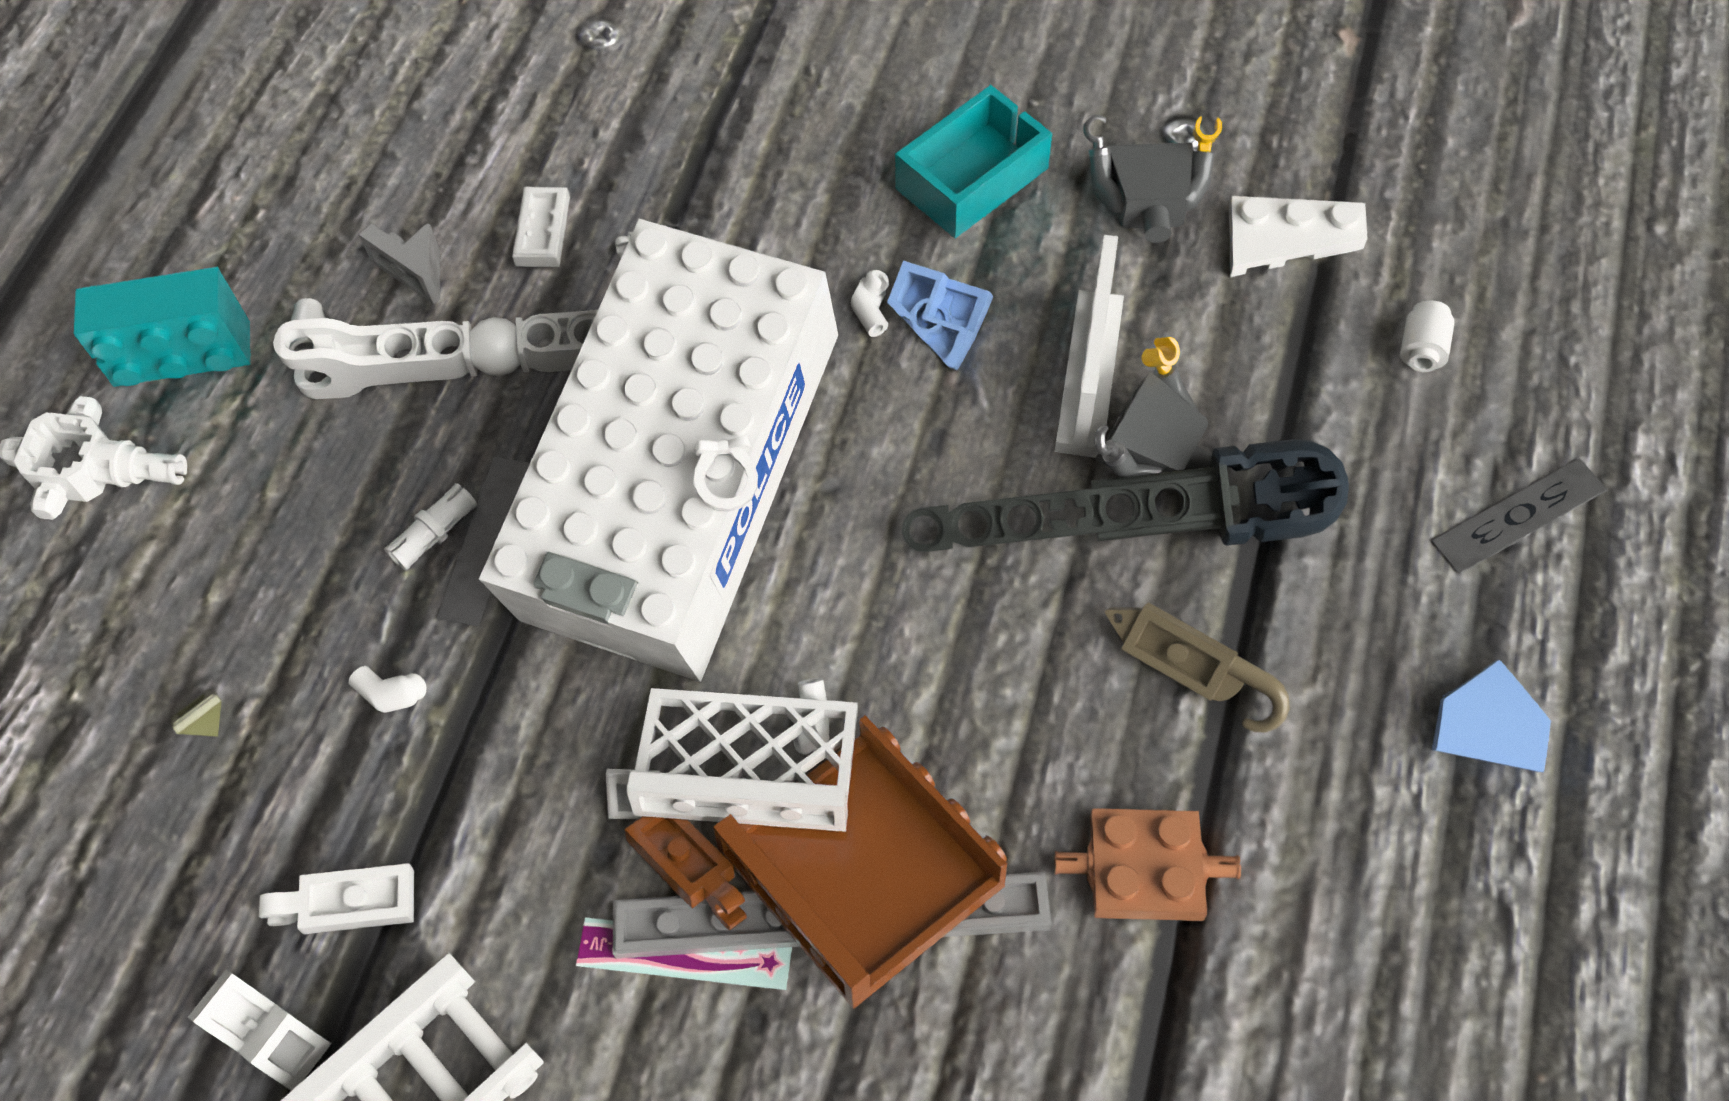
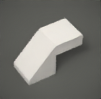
(259, 1030)

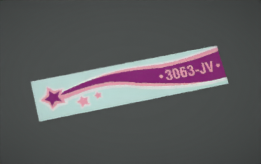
(744, 967)

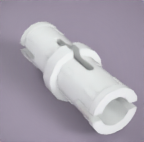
(430, 526)

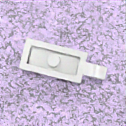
(344, 900)

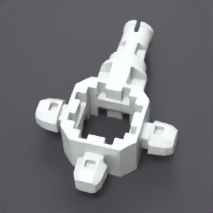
(101, 463)

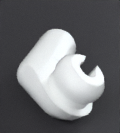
(814, 690)

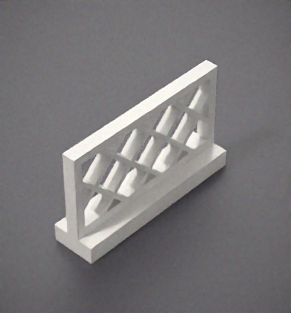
(1091, 360)
(749, 799)

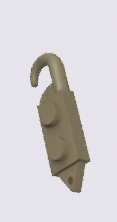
(1196, 660)

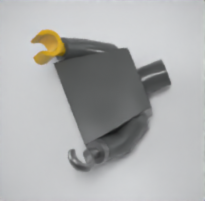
(1151, 182)
(1158, 423)

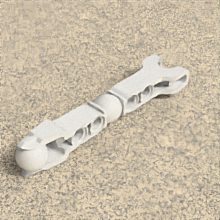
(364, 354)

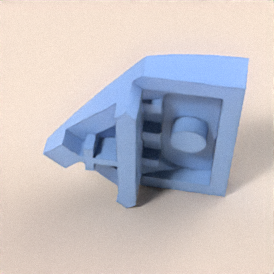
(1493, 721)

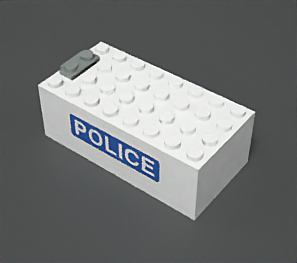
(609, 514)

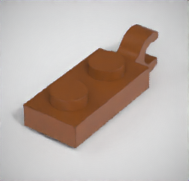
(688, 865)

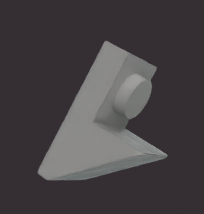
(411, 263)

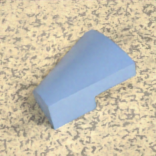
(940, 310)

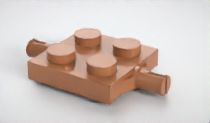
(1147, 864)

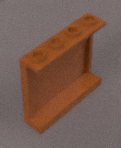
(884, 887)

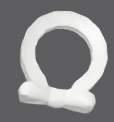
(738, 449)

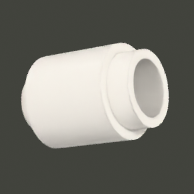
(1427, 336)

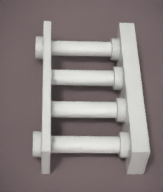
(399, 1031)

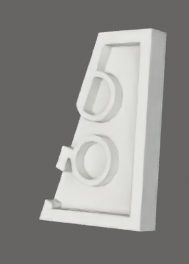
(1286, 229)

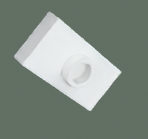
(541, 227)

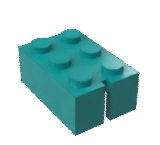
(970, 161)
(162, 326)

